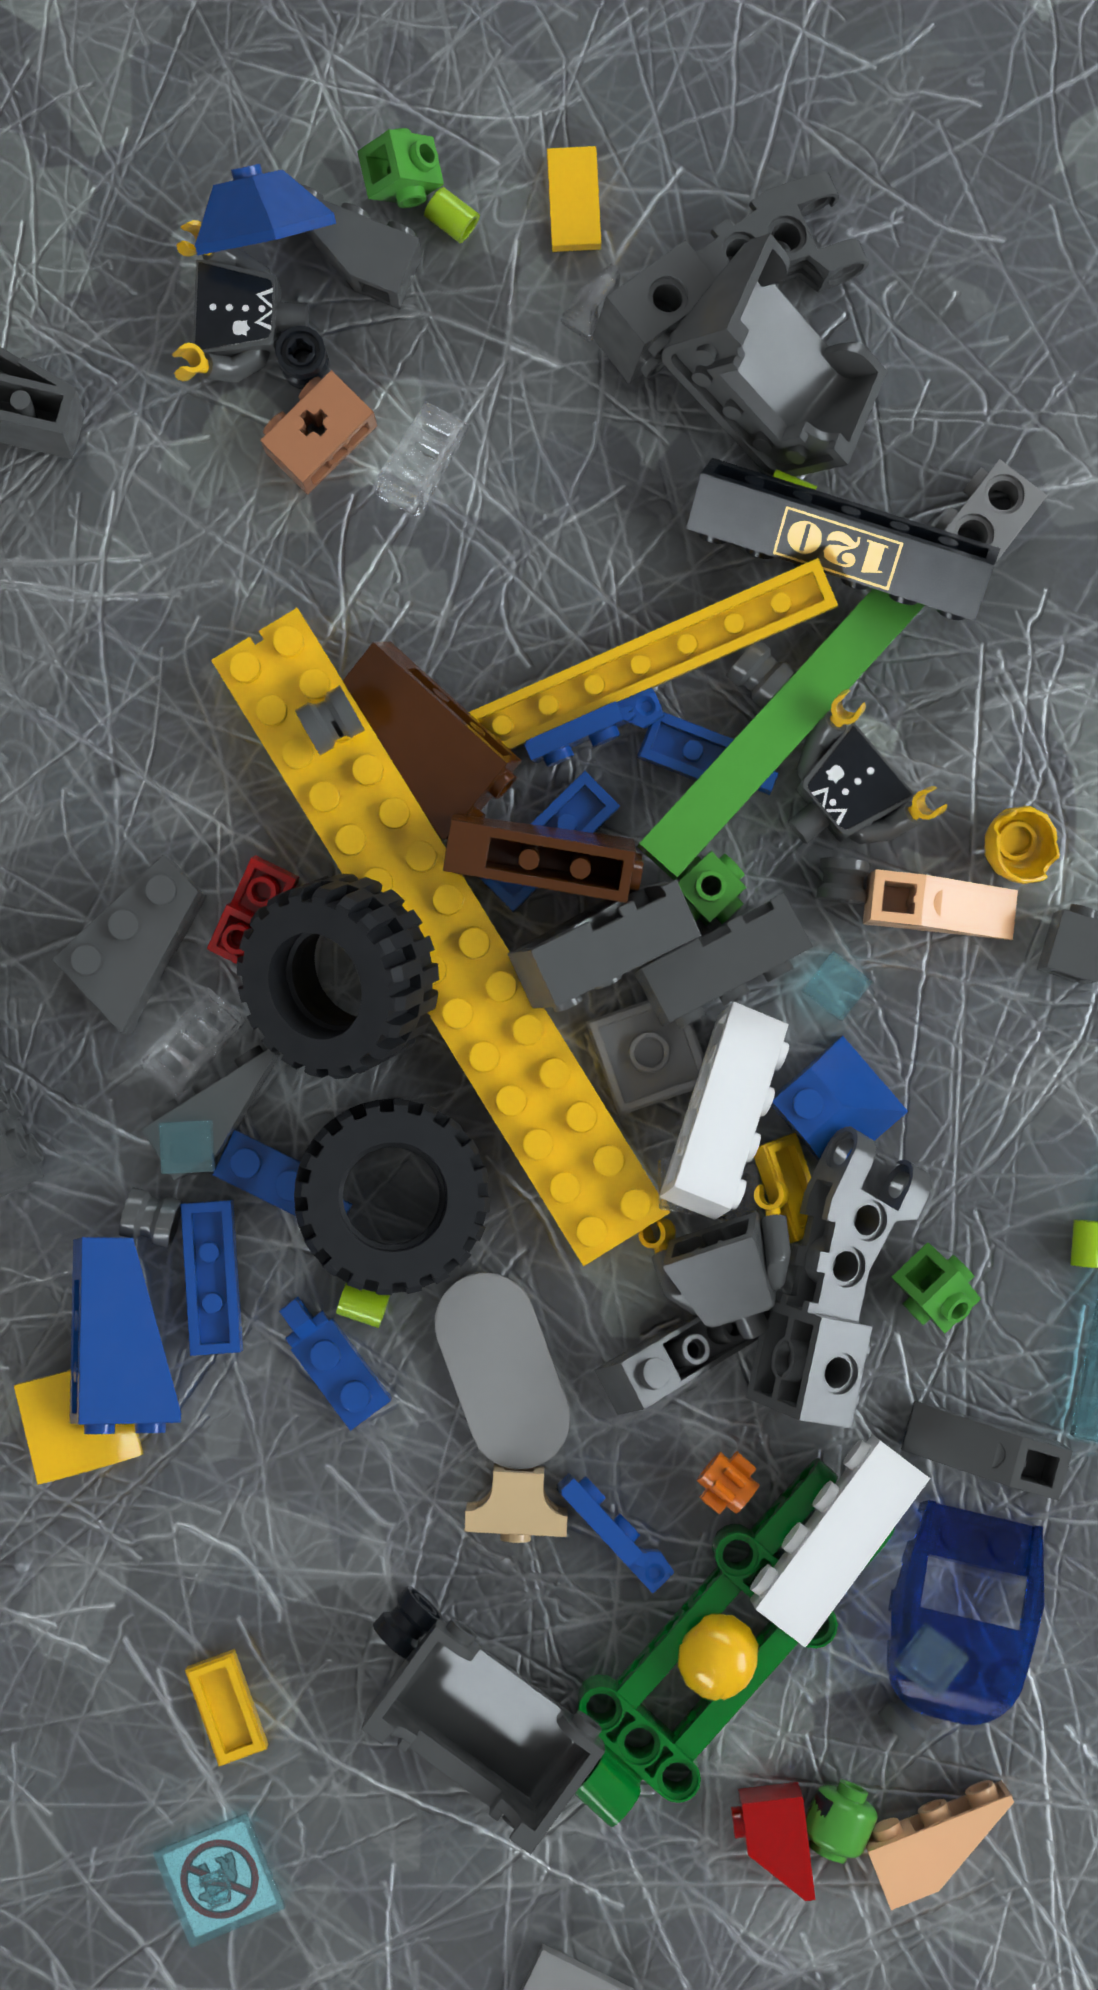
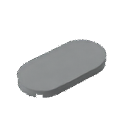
(502, 1370)

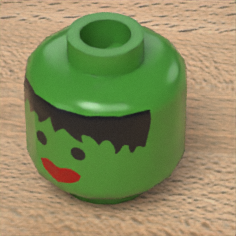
(840, 1821)

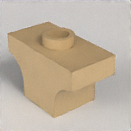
(516, 1507)

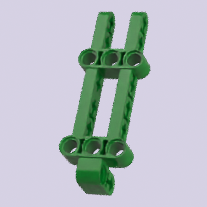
(616, 1778)

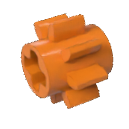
(727, 1482)

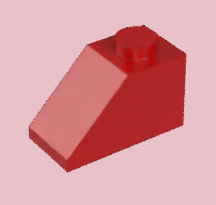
(776, 1833)

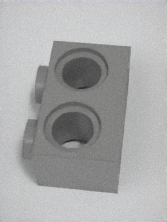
(979, 515)

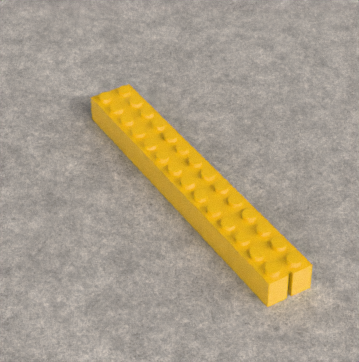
(481, 1008)

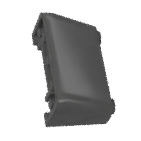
(769, 371)
(487, 1730)

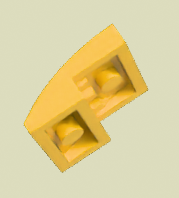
(62, 1447)

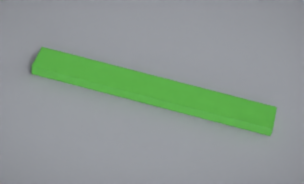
(775, 732)

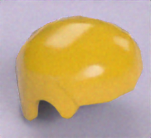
(1021, 844)
(718, 1657)

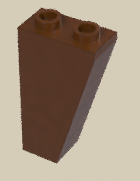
(430, 737)
(544, 857)

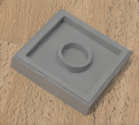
(643, 1058)

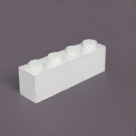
(725, 1112)
(837, 1539)

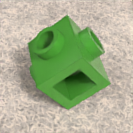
(400, 167)
(720, 905)
(936, 1288)

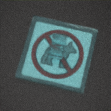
(219, 1879)

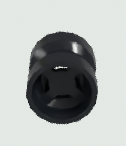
(304, 365)
(407, 1622)

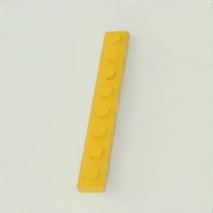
(660, 655)

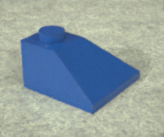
(258, 210)
(835, 1094)

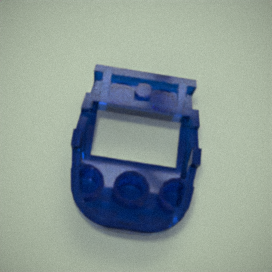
(996, 1653)

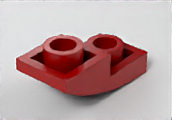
(259, 884)

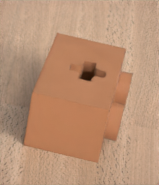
(309, 456)

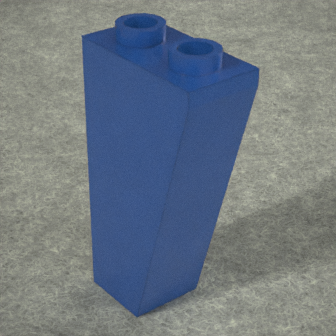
(116, 1343)

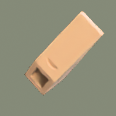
(939, 905)
(926, 1849)

